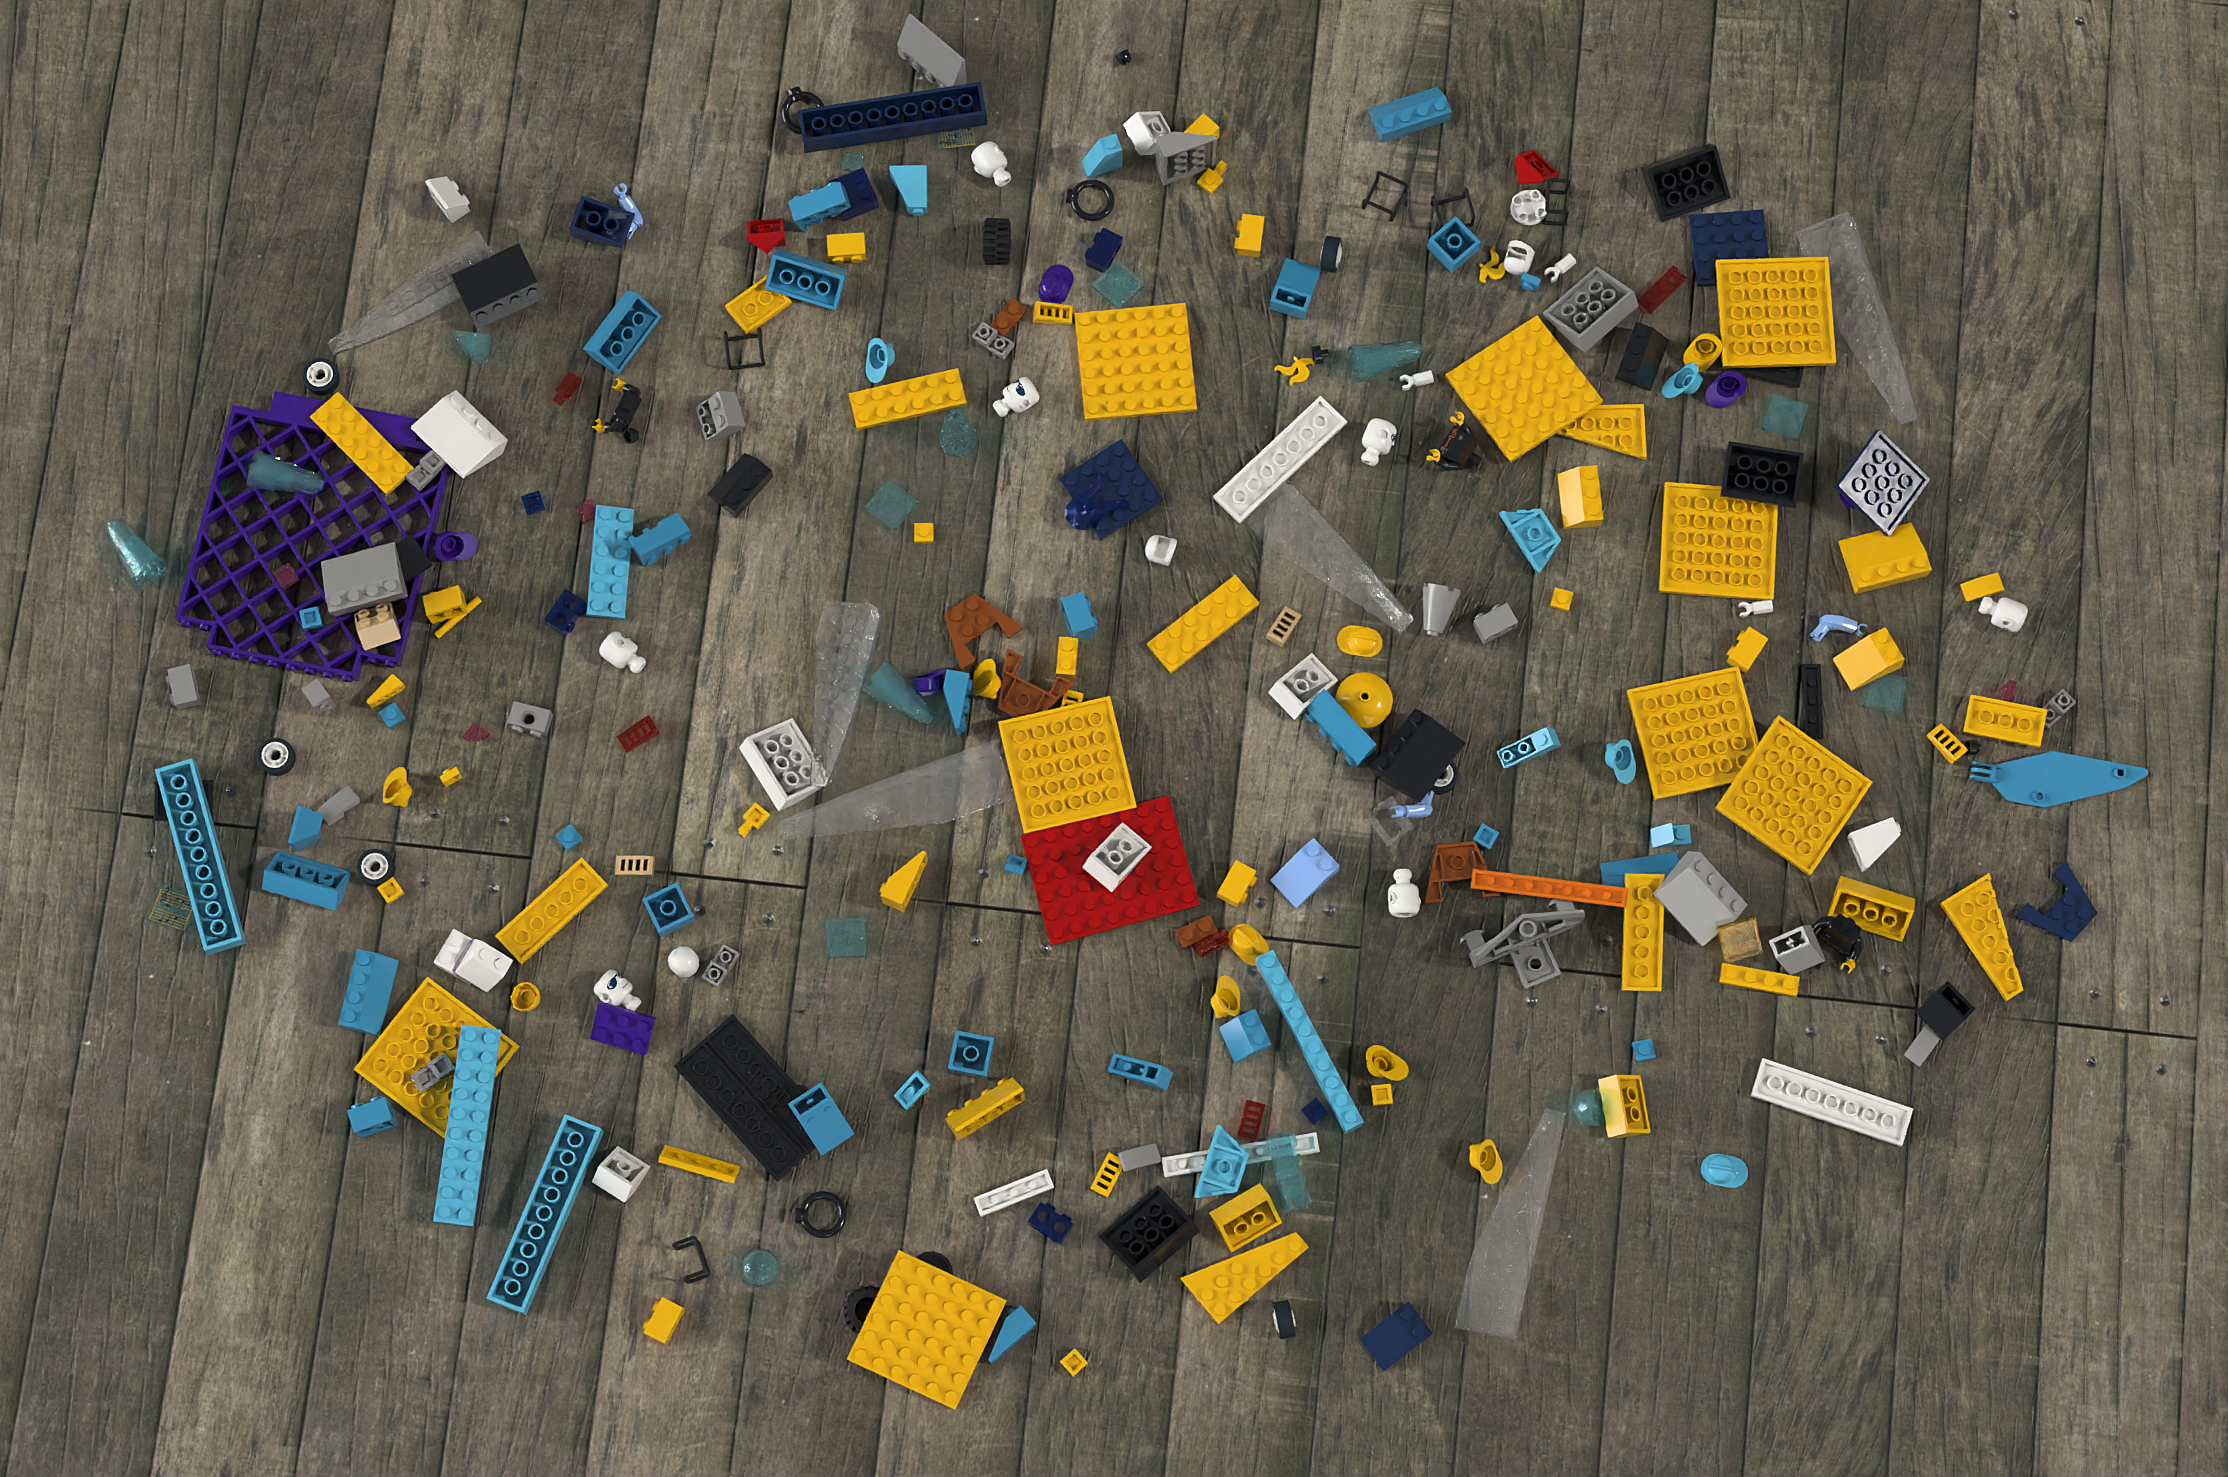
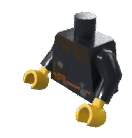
(625, 410)
(1457, 447)
(1841, 935)

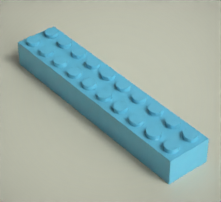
(200, 856)
(467, 1126)
(545, 1214)

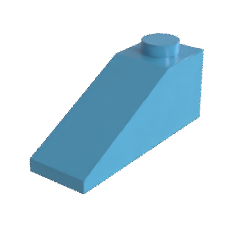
(1141, 1071)
(1013, 1329)

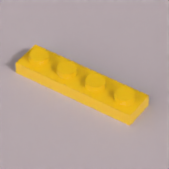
(1759, 980)
(699, 1164)

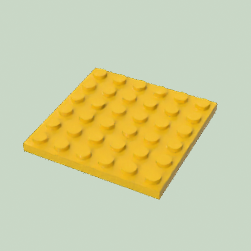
(1775, 312)
(1135, 362)
(1523, 388)
(1716, 544)
(1693, 731)
(1067, 764)
(1793, 795)
(417, 1035)
(926, 1329)

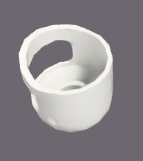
(1516, 262)
(1160, 549)

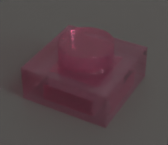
(586, 511)
(286, 576)
(2008, 691)

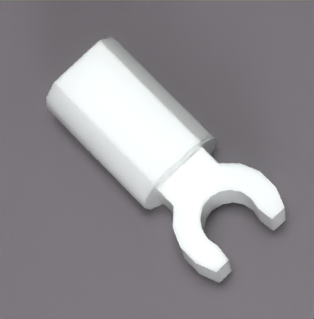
(1561, 267)
(1417, 379)
(1756, 607)

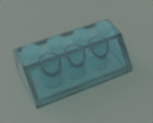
(1287, 1172)

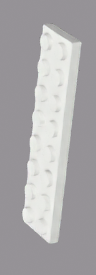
(1280, 459)
(1832, 1102)

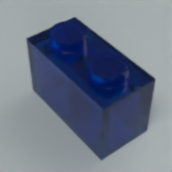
(1103, 250)

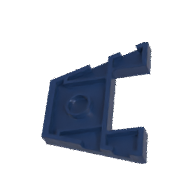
(2068, 914)

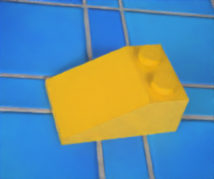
(1869, 659)
(902, 883)

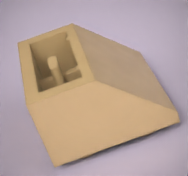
(377, 625)

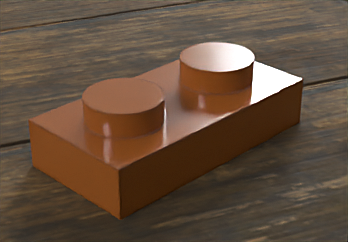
(1008, 317)
(1195, 931)

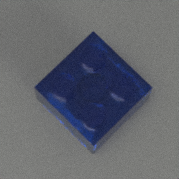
(859, 192)

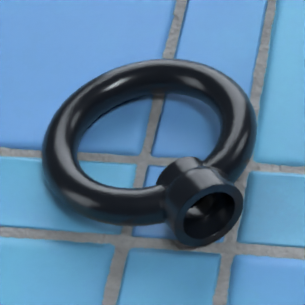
(795, 95)
(1072, 198)
(801, 1214)

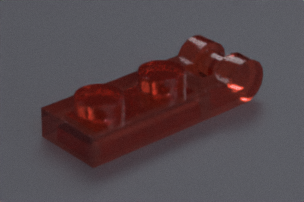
(1661, 290)

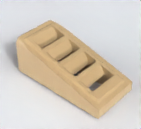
(1282, 640)
(650, 866)

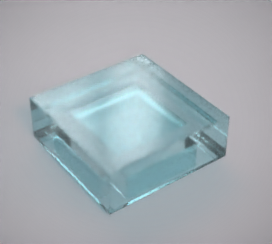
(852, 161)

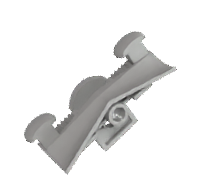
(1527, 942)

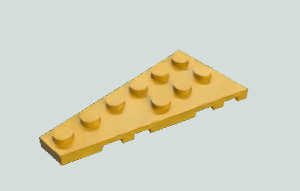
(1235, 1280)

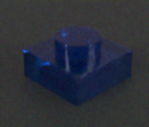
(533, 503)
(1314, 1111)

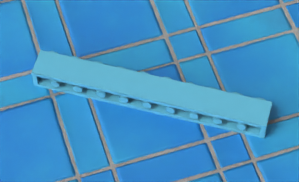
(1309, 1042)

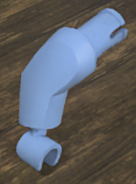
(628, 204)
(1836, 622)
(1417, 810)

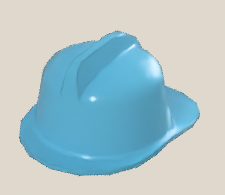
(879, 358)
(1683, 382)
(1621, 759)
(1724, 1170)

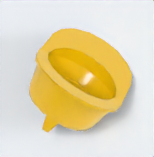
(1703, 351)
(1359, 641)
(985, 680)
(396, 788)
(1247, 943)
(1227, 998)
(1386, 1064)
(1486, 1160)

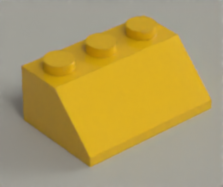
(1580, 497)
(1624, 1106)
(1245, 1217)

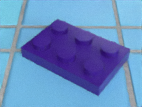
(622, 1028)

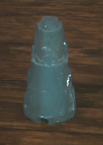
(1378, 358)
(957, 434)
(273, 473)
(137, 557)
(894, 691)

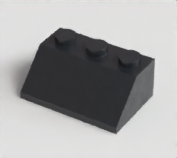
(1642, 357)
(741, 484)

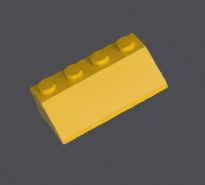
(1873, 908)

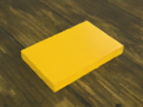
(756, 306)

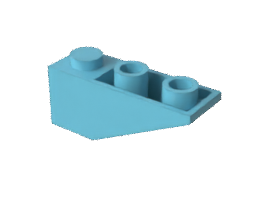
(1529, 747)

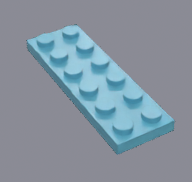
(610, 562)

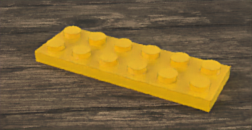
(907, 399)
(362, 443)
(1203, 624)
(551, 911)
(1642, 933)

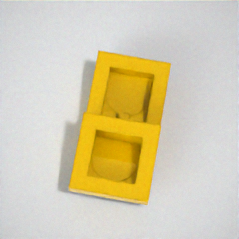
(1982, 587)

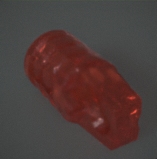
(566, 388)
(1211, 943)

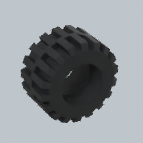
(996, 241)
(852, 1303)

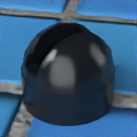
(1123, 57)
(629, 439)
(1972, 746)

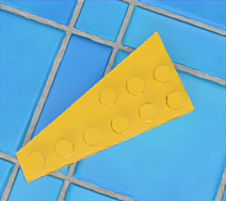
(1613, 428)
(1983, 929)

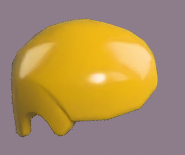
(525, 997)

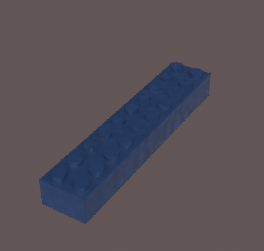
(892, 117)

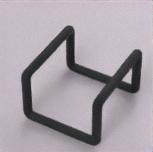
(1546, 194)
(1465, 195)
(1392, 214)
(759, 336)
(701, 1255)

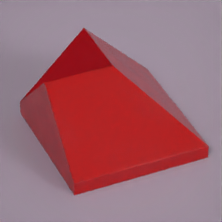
(1533, 168)
(766, 233)

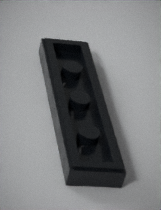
(1812, 701)

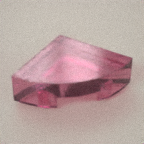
(475, 733)

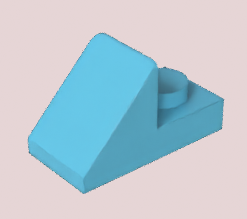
(1670, 836)
(912, 1090)

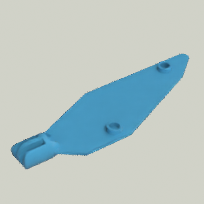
(2055, 778)

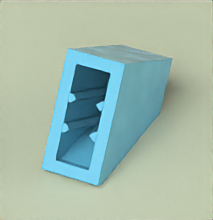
(1103, 157)
(911, 186)

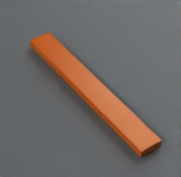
(1549, 888)

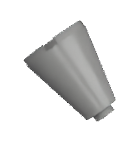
(1437, 607)

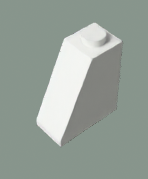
(1873, 841)

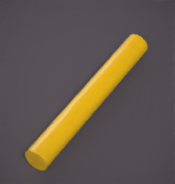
(453, 621)

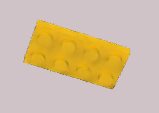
(2005, 721)

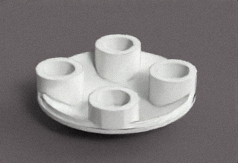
(1528, 207)

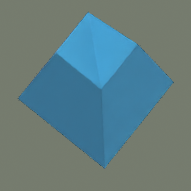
(305, 828)

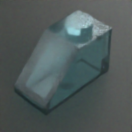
(475, 345)

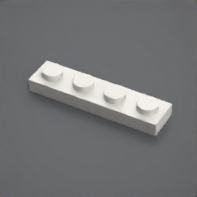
(1013, 1193)

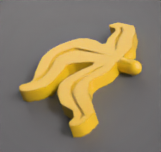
(1486, 270)
(1303, 371)

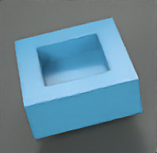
(1529, 282)
(311, 618)
(392, 715)
(1485, 836)
(569, 837)
(1015, 864)
(1643, 1050)

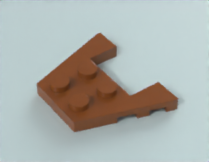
(971, 620)
(1022, 697)
(1452, 864)

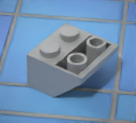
(720, 415)
(1797, 949)

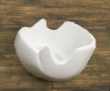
(683, 961)

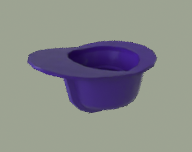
(1056, 284)
(1725, 389)
(455, 546)
(930, 683)

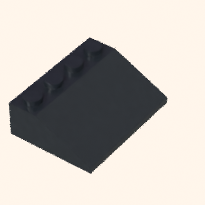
(1686, 182)
(497, 286)
(1761, 474)
(1416, 755)
(1149, 1233)

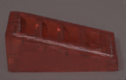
(634, 729)
(1248, 1136)

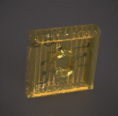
(1739, 939)

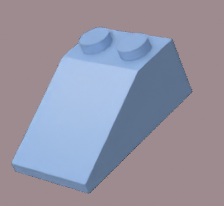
(1305, 873)

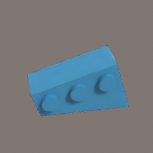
(819, 204)
(660, 539)

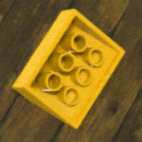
(1884, 560)
(985, 1108)

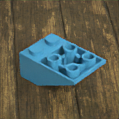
(1294, 288)
(956, 692)
(821, 1119)

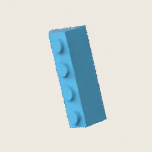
(1410, 114)
(806, 279)
(622, 332)
(1340, 729)
(1614, 872)
(306, 880)
(368, 993)

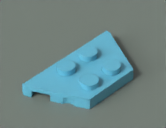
(1533, 535)
(1222, 1166)

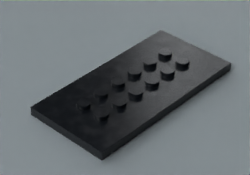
(720, 1069)

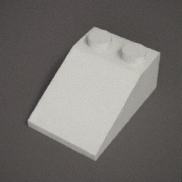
(1302, 685)
(1116, 857)

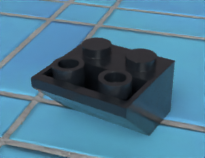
(1945, 1010)

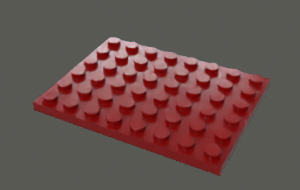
(1078, 904)

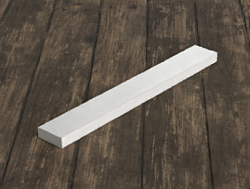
(1257, 1151)

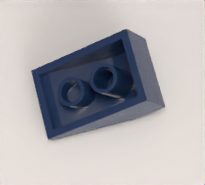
(601, 223)
(1396, 1336)

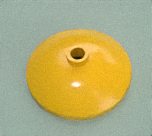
(1365, 712)

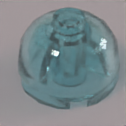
(1588, 1108)
(760, 1268)

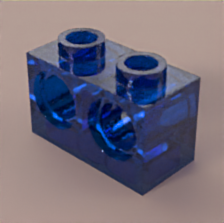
(560, 610)
(1047, 1227)

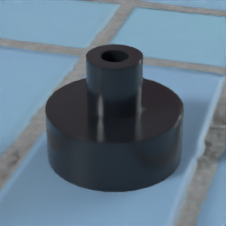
(1318, 354)

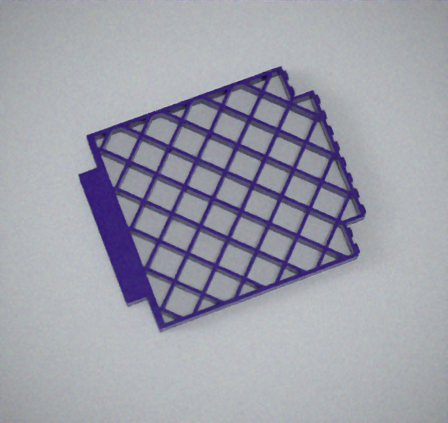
(294, 413)

